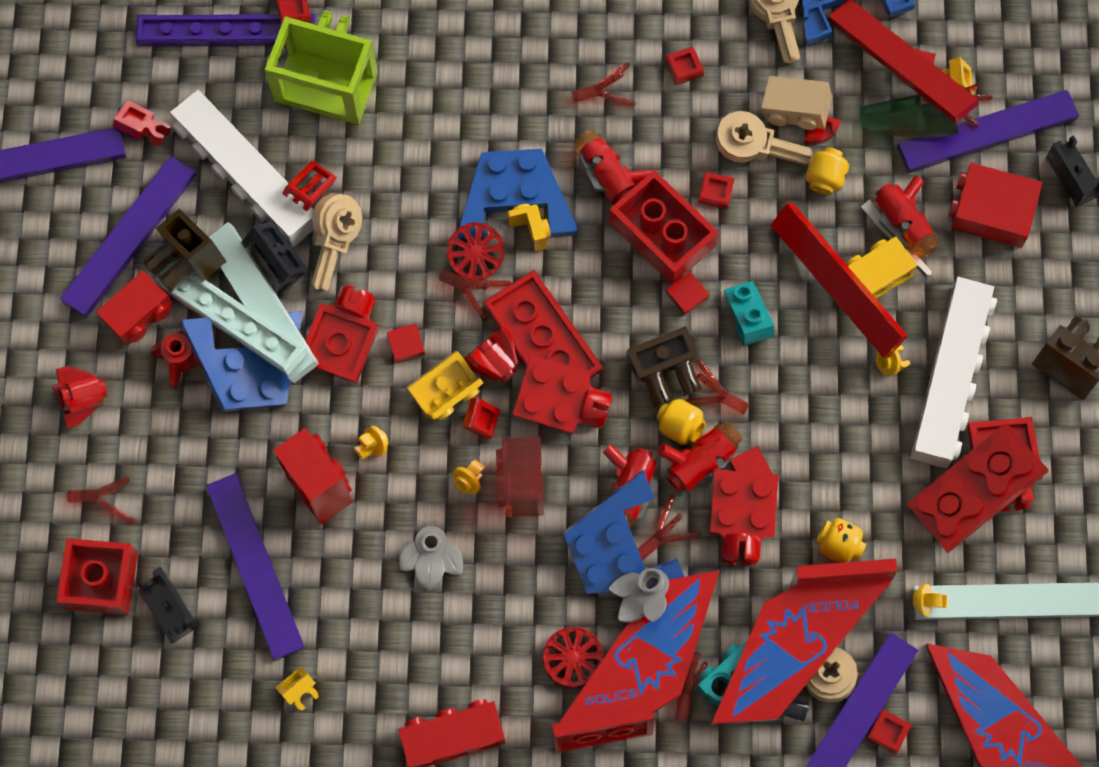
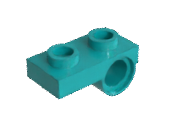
(750, 313)
(721, 673)

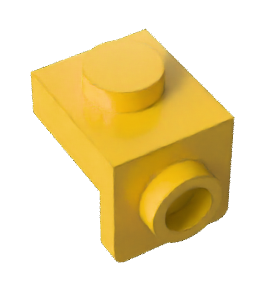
(530, 215)

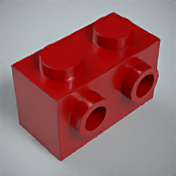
(135, 309)

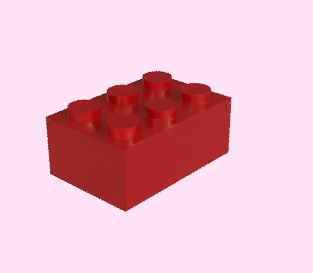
(663, 227)
(313, 475)

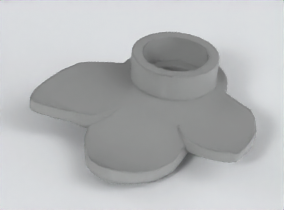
(431, 562)
(638, 598)

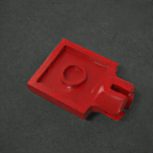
(343, 334)
(560, 397)
(1025, 430)
(743, 513)

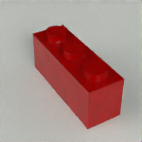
(452, 734)

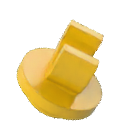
(891, 365)
(373, 443)
(468, 479)
(925, 600)

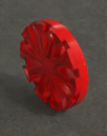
(475, 251)
(572, 656)

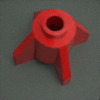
(177, 354)
(494, 357)
(78, 393)

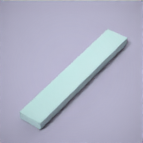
(257, 292)
(238, 321)
(1016, 601)

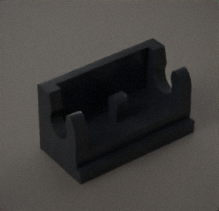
(1073, 172)
(276, 254)
(167, 606)

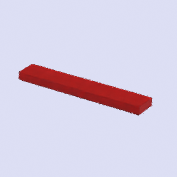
(903, 61)
(838, 280)

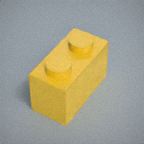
(883, 267)

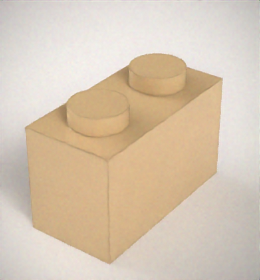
(797, 102)

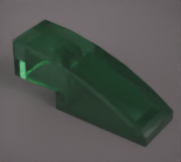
(907, 118)

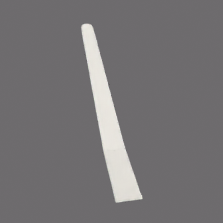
(874, 214)

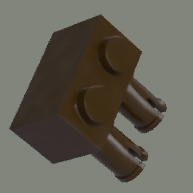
(187, 244)
(663, 353)
(1071, 359)

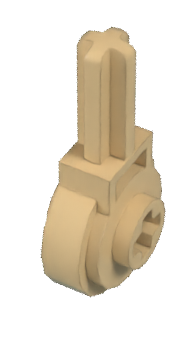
(780, 17)
(756, 141)
(336, 224)
(837, 688)

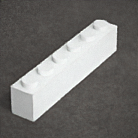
(242, 165)
(953, 372)

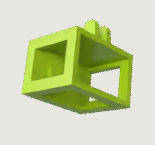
(323, 68)

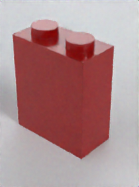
(995, 204)

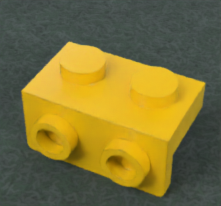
(444, 387)

